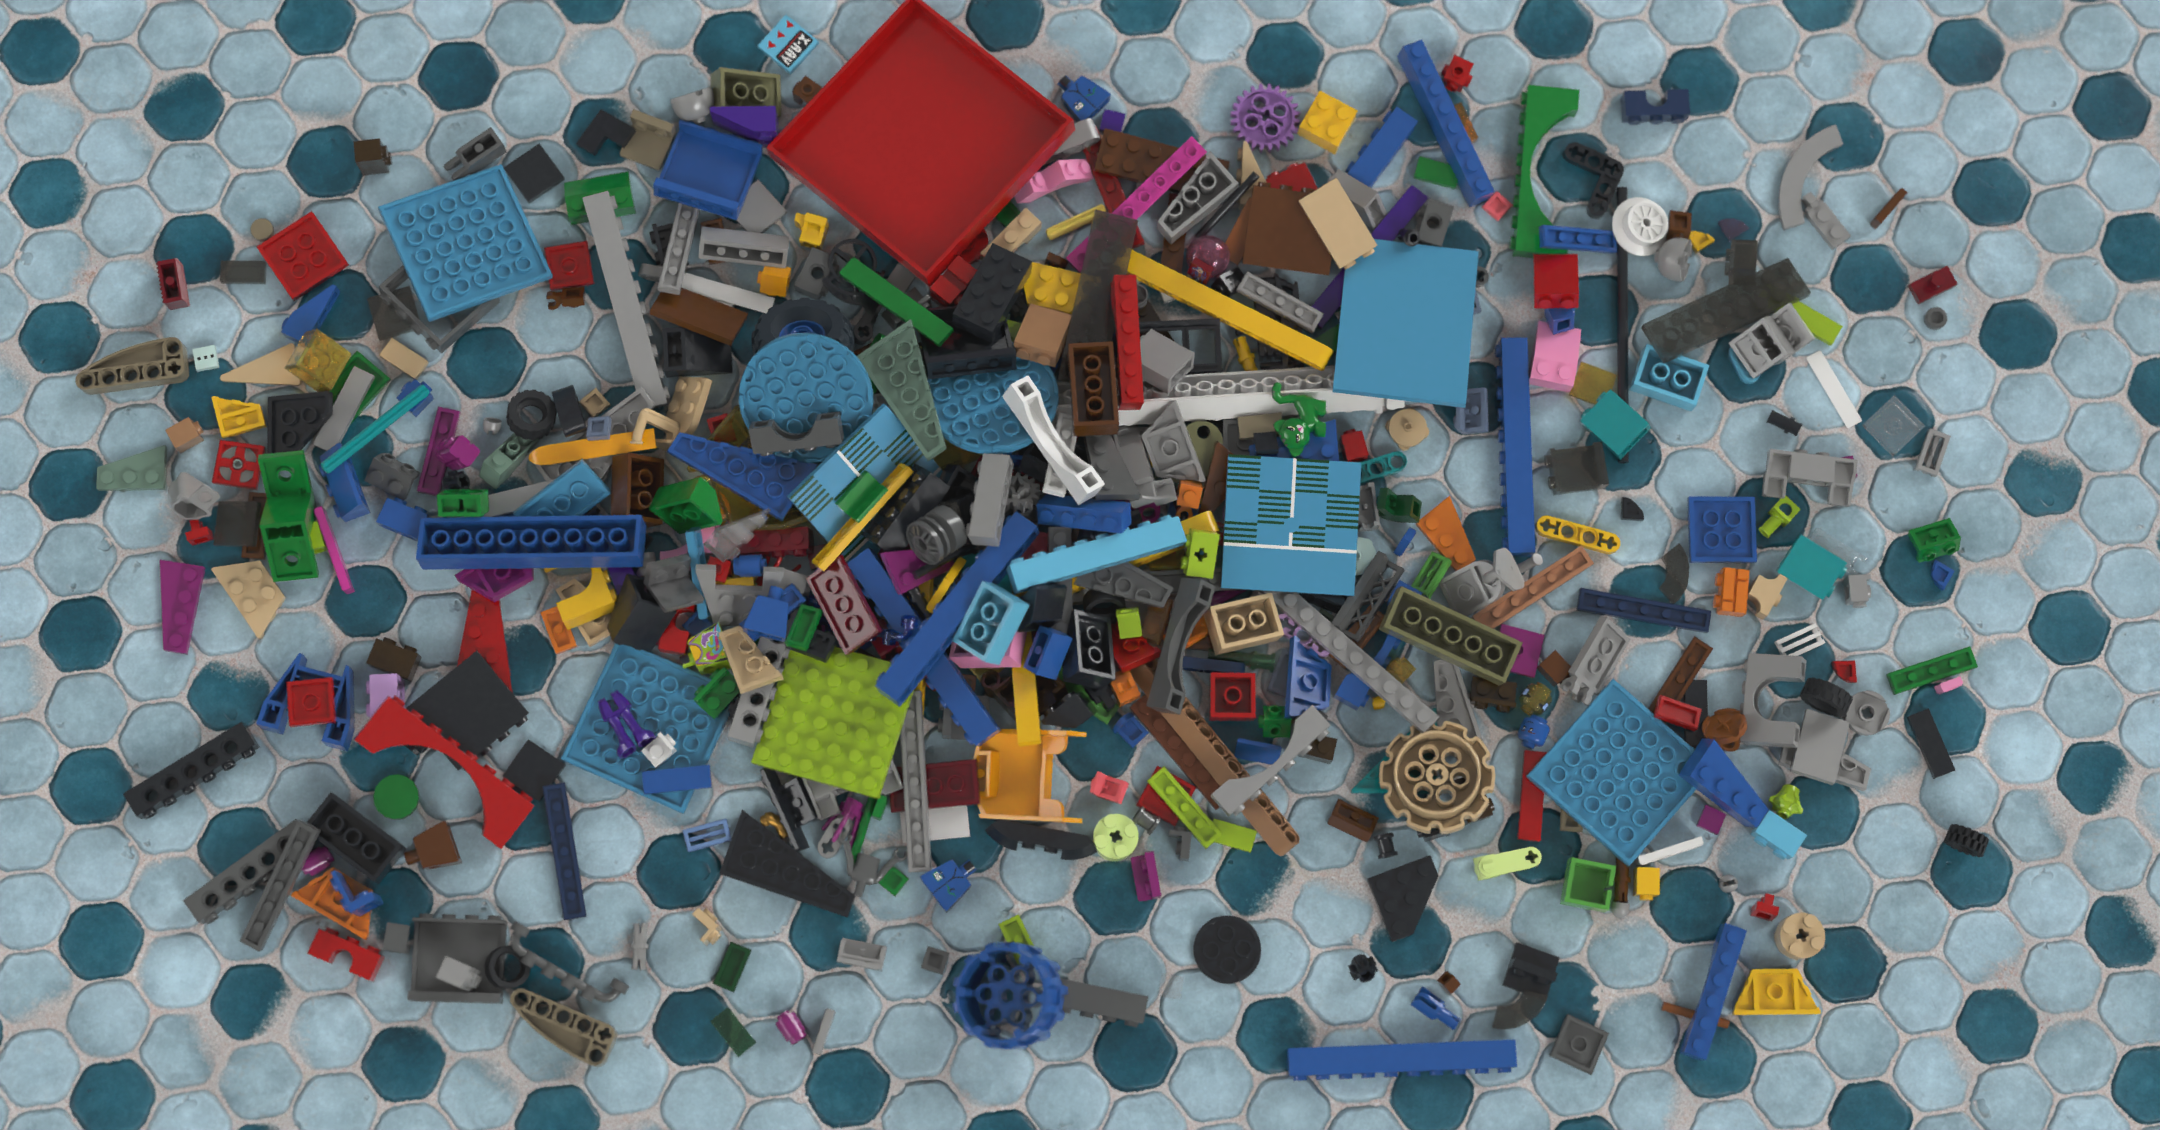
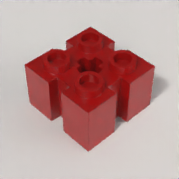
(953, 283)

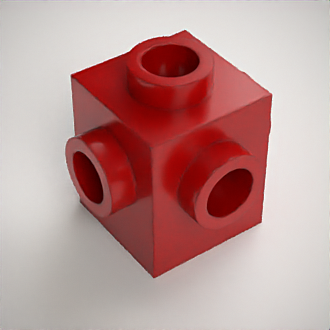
(1457, 74)

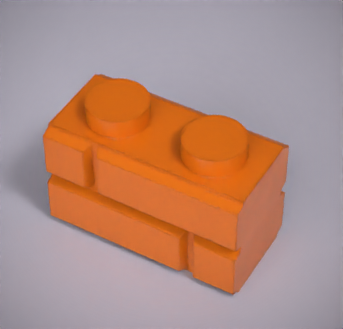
(1732, 592)

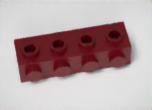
(777, 543)

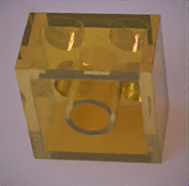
(318, 360)

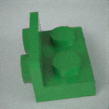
(1935, 540)
(717, 693)

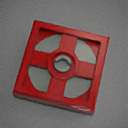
(237, 465)

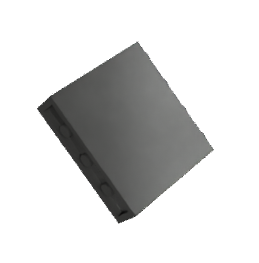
(463, 940)

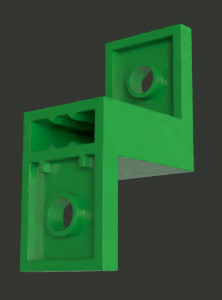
(288, 516)

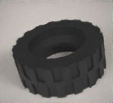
(536, 399)
(1826, 697)

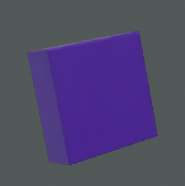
(1112, 120)

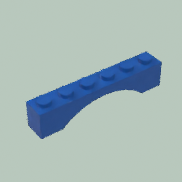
(1354, 691)
(1718, 979)

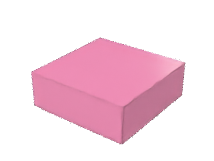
(1948, 685)

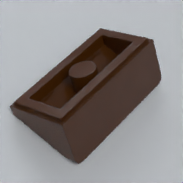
(1352, 820)

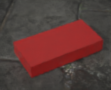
(1677, 713)

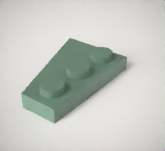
(135, 472)

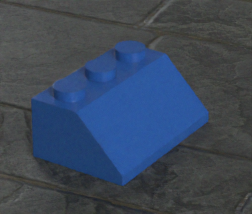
(345, 488)

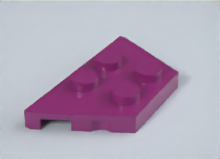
(495, 582)

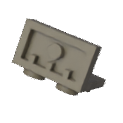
(650, 141)

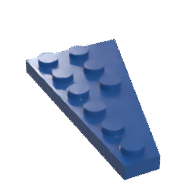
(754, 477)

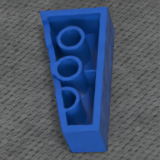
(1722, 783)

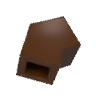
(1448, 982)

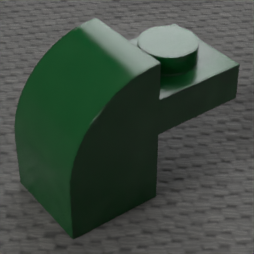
(1398, 507)

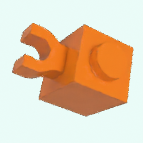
(1188, 496)
(1124, 688)

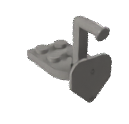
(1472, 585)

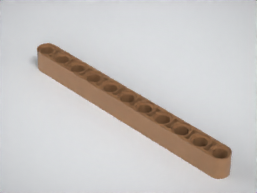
(1222, 765)

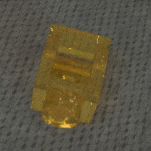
(1400, 669)

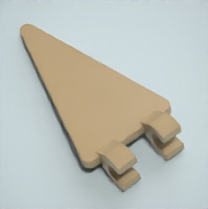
(266, 369)

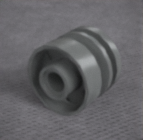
(936, 534)

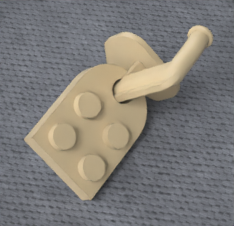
(682, 414)

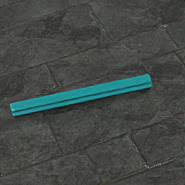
(374, 429)

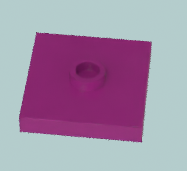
(1529, 652)

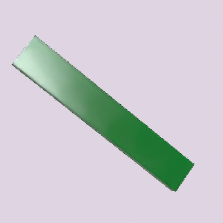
(896, 301)

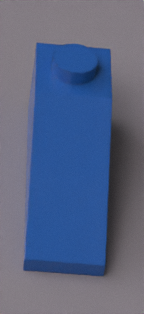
(310, 315)

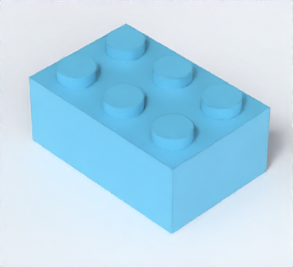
(1671, 382)
(990, 623)

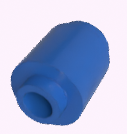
(749, 565)

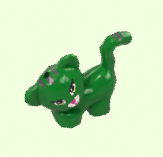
(1296, 431)

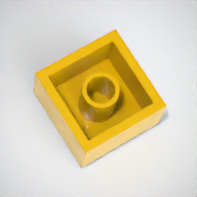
(1327, 122)

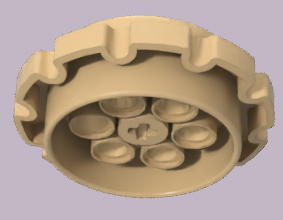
(1431, 812)

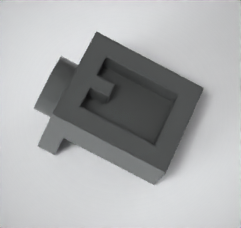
(1183, 846)

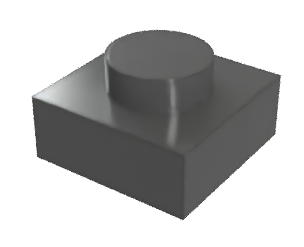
(935, 960)

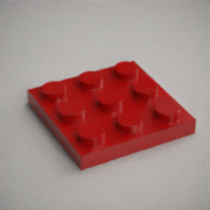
(302, 256)

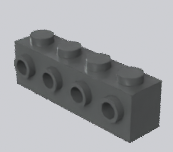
(1105, 1002)

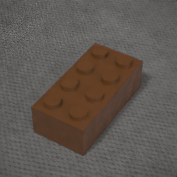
(1093, 389)

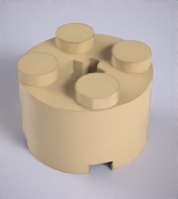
(1804, 924)

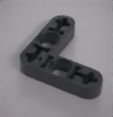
(1605, 176)

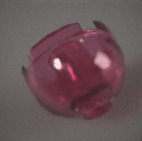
(1211, 251)

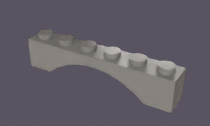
(1236, 792)

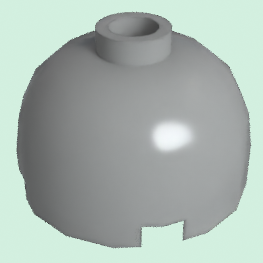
(694, 105)
(1673, 258)

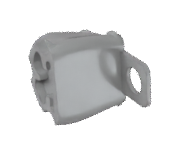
(191, 497)

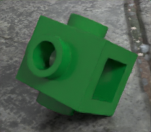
(1274, 722)

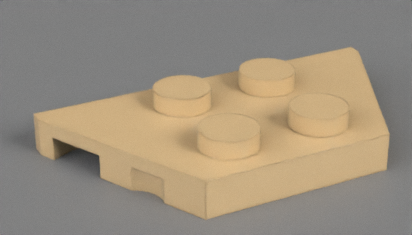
(252, 592)

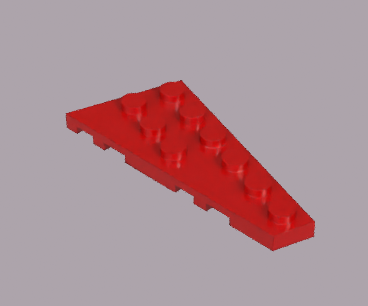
(486, 635)

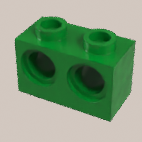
(463, 502)

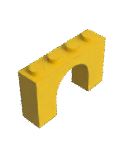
(589, 604)

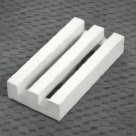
(1816, 634)

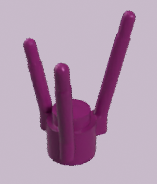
(850, 809)

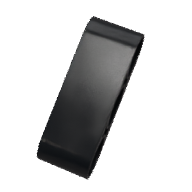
(569, 411)

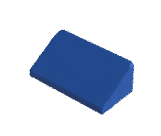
(1257, 751)

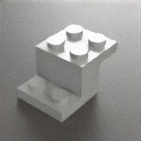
(1771, 340)

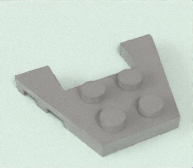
(733, 603)

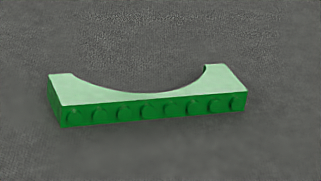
(1542, 111)

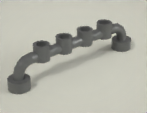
(551, 970)

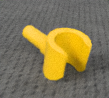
(1378, 703)

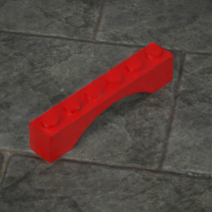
(1129, 364)

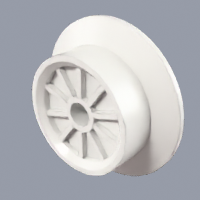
(1640, 226)

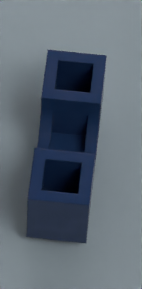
(1637, 109)

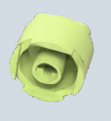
(1115, 824)

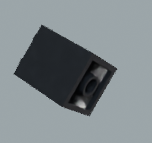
(637, 616)

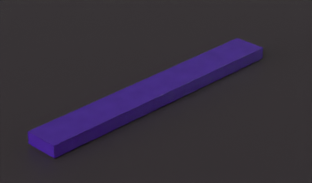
(1387, 230)

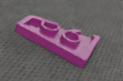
(902, 564)

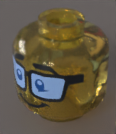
(1535, 699)

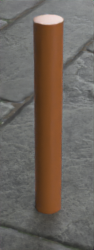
(1685, 1012)

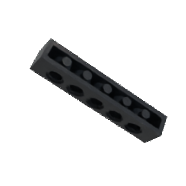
(139, 795)

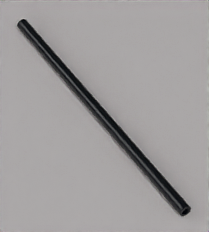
(1622, 318)

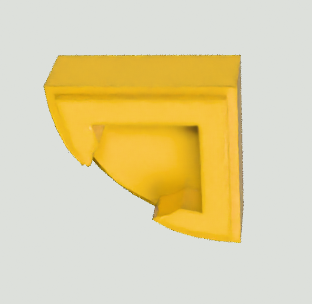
(1700, 240)

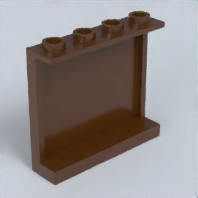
(1282, 234)

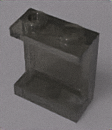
(1577, 469)

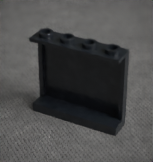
(966, 353)
(471, 707)

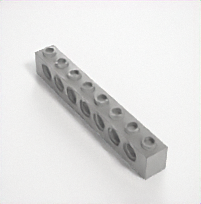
(751, 734)

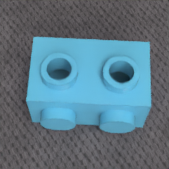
(1778, 835)

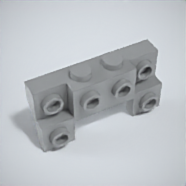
(1136, 458)
(1810, 469)
(825, 799)

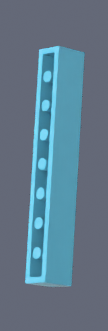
(1096, 554)

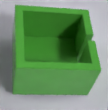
(1586, 883)

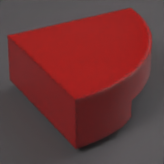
(1845, 670)

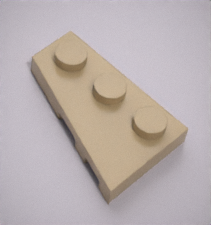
(594, 630)
(746, 661)

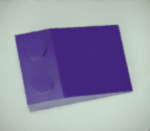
(748, 122)

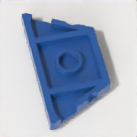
(1306, 680)

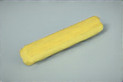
(1073, 223)

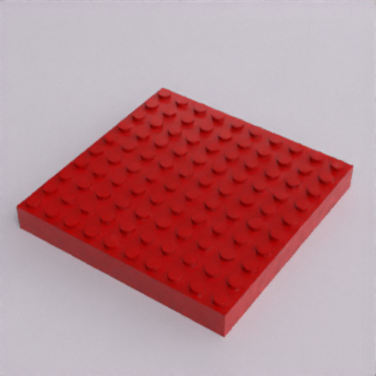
(921, 139)

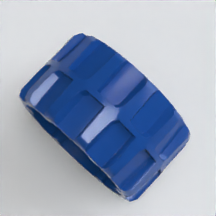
(970, 992)

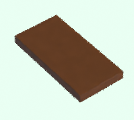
(700, 315)

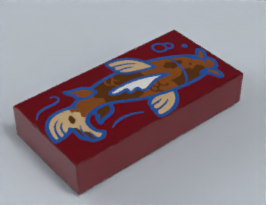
(1200, 271)

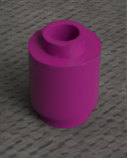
(318, 860)
(791, 1027)

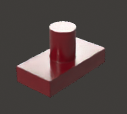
(1932, 284)

